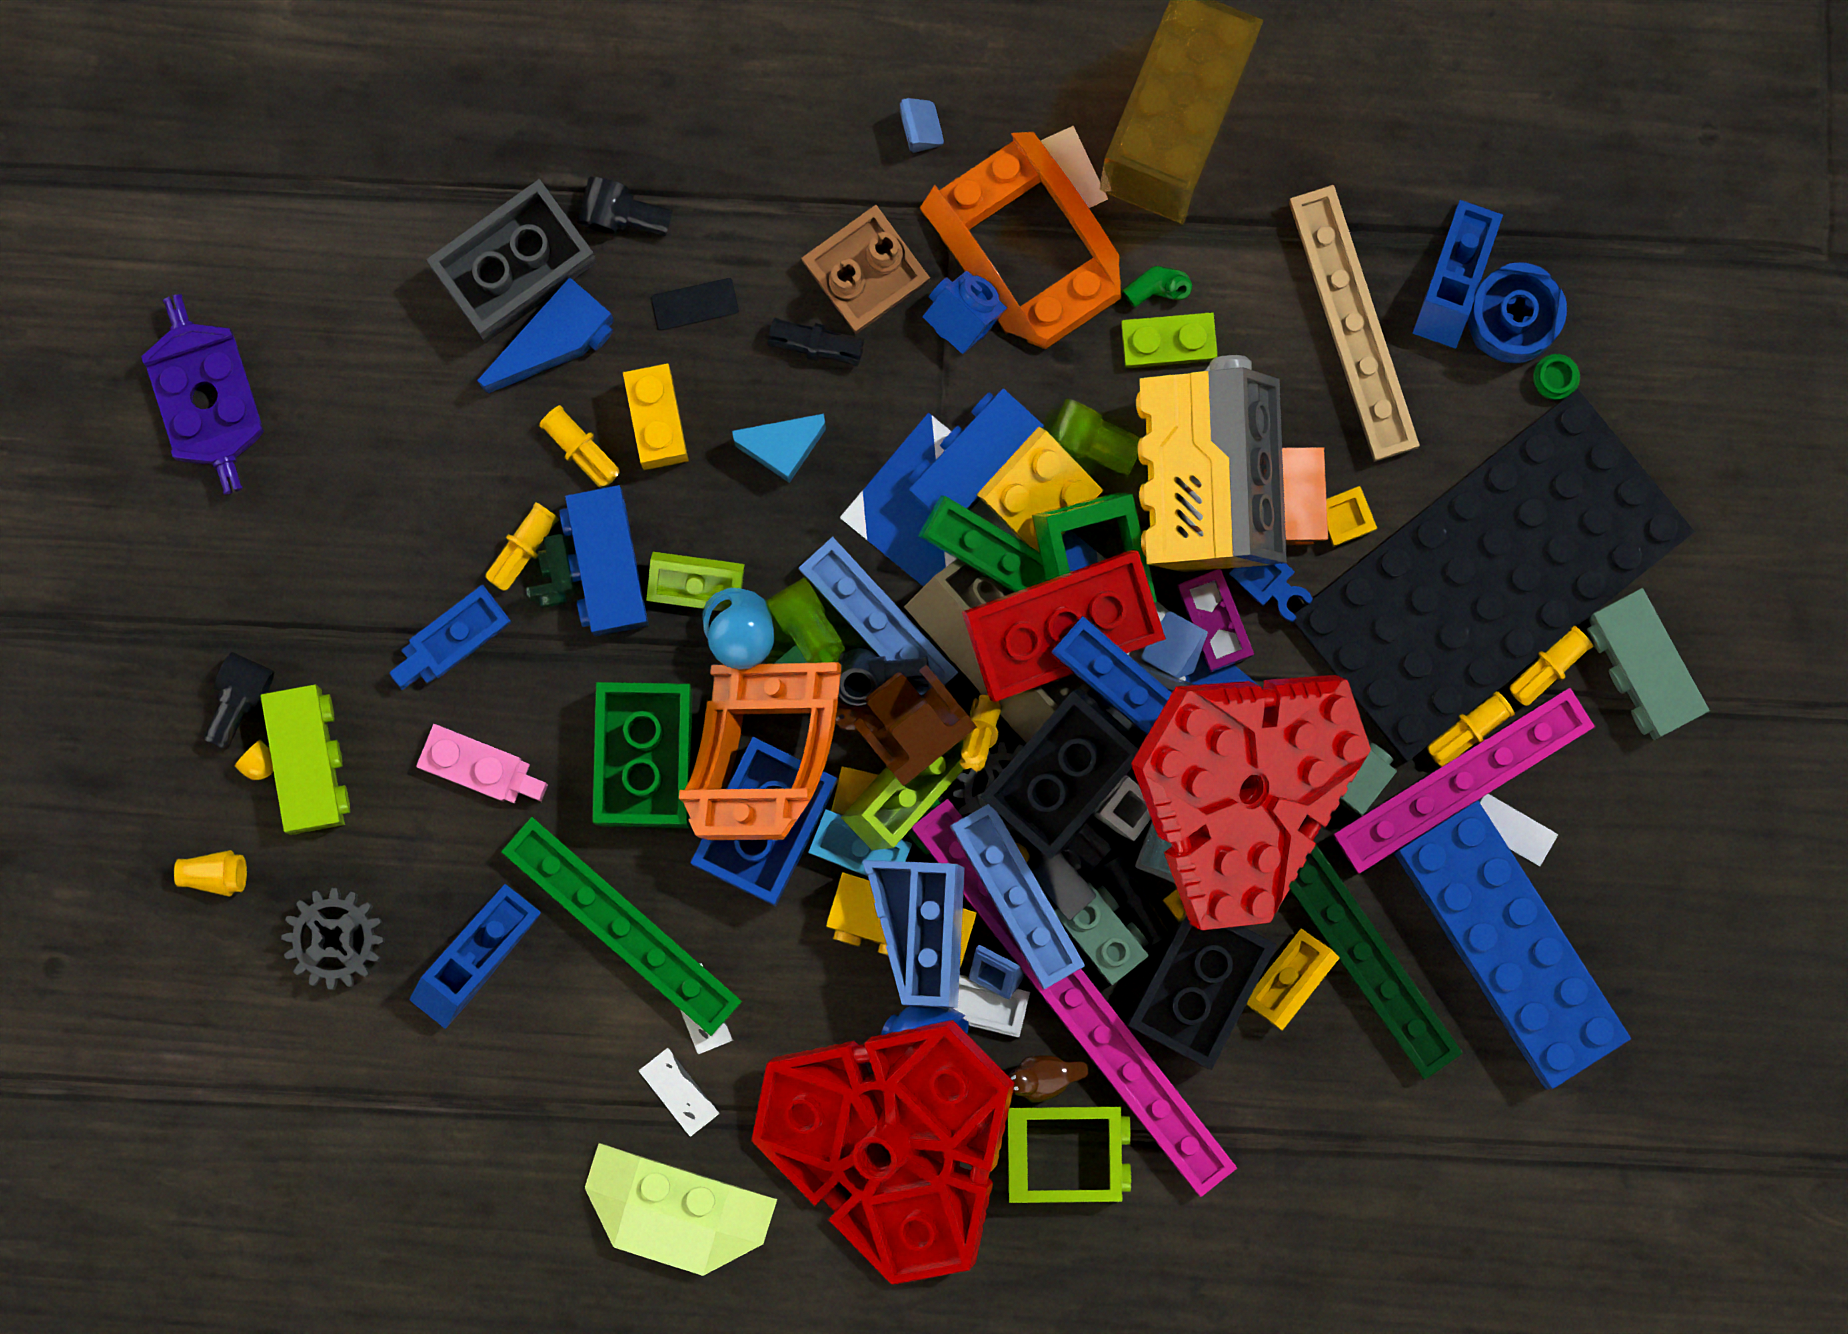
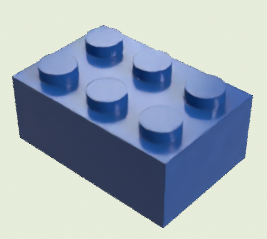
(765, 865)

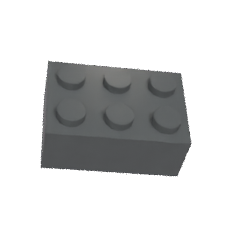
(511, 260)

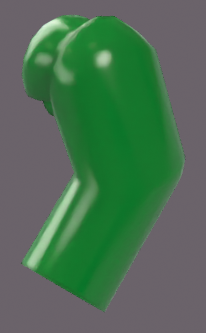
(1160, 282)

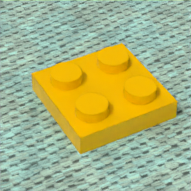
(1036, 481)

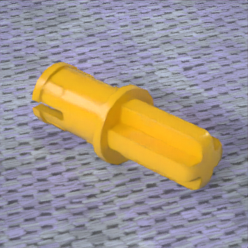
(579, 447)
(521, 547)
(1550, 666)
(1470, 729)
(977, 743)

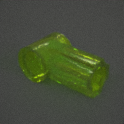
(1087, 435)
(803, 618)

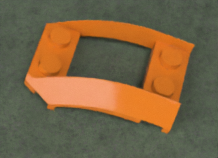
(992, 187)
(763, 689)

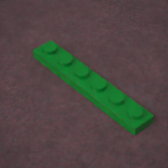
(621, 926)

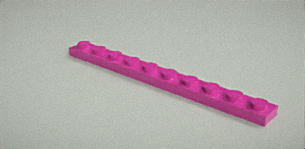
(1096, 1030)

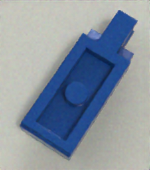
(451, 638)

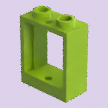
(1017, 1155)

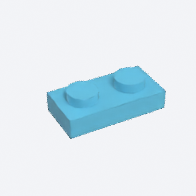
(843, 847)

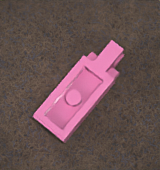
(478, 766)

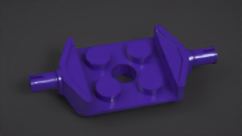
(197, 357)

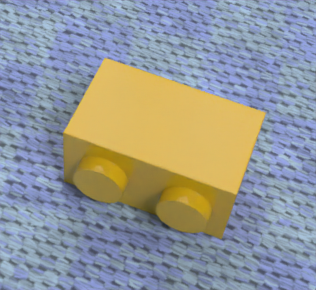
(655, 416)

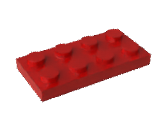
(1022, 629)

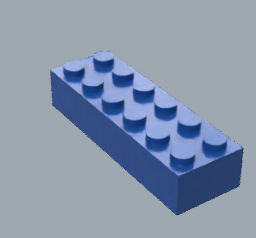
(1512, 946)

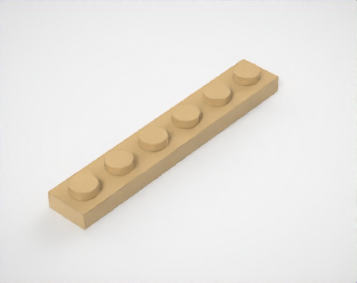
(1354, 323)

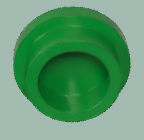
(1556, 376)

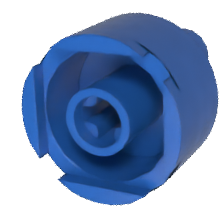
(1538, 298)

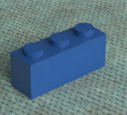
(974, 453)
(604, 561)

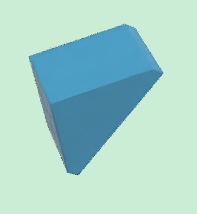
(781, 444)

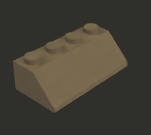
(939, 613)

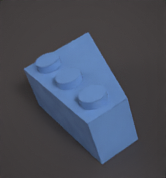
(922, 927)

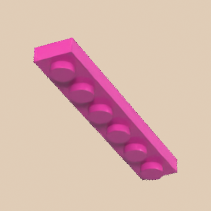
(1463, 781)

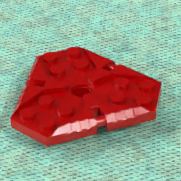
(1245, 786)
(929, 1105)

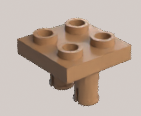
(865, 269)

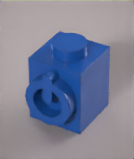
(964, 310)

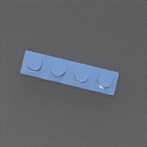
(871, 610)
(1017, 896)

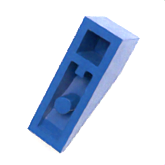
(1457, 274)
(556, 334)
(473, 956)

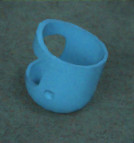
(741, 633)

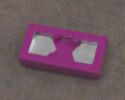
(1213, 609)

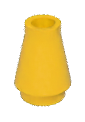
(214, 873)

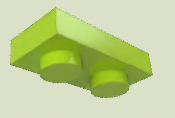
(1169, 340)
(691, 580)

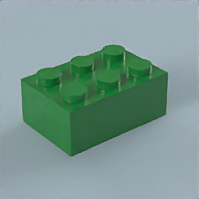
(642, 754)

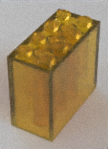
(1179, 106)

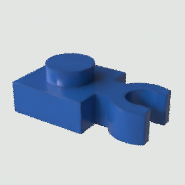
(1270, 582)

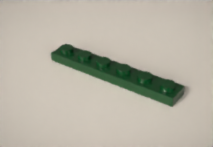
(1373, 966)

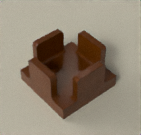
(915, 725)

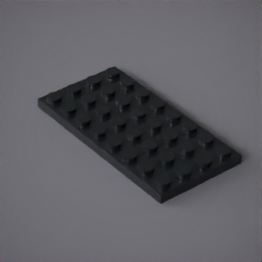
(1492, 575)

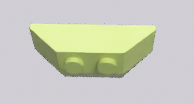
(674, 1212)

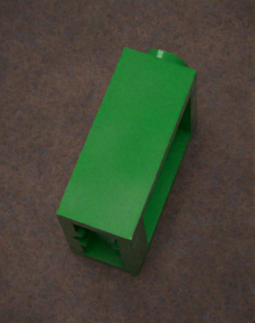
(1051, 523)

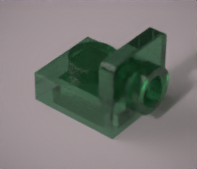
(553, 564)

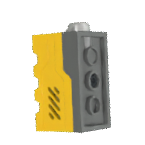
(1213, 468)

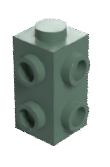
(1104, 938)

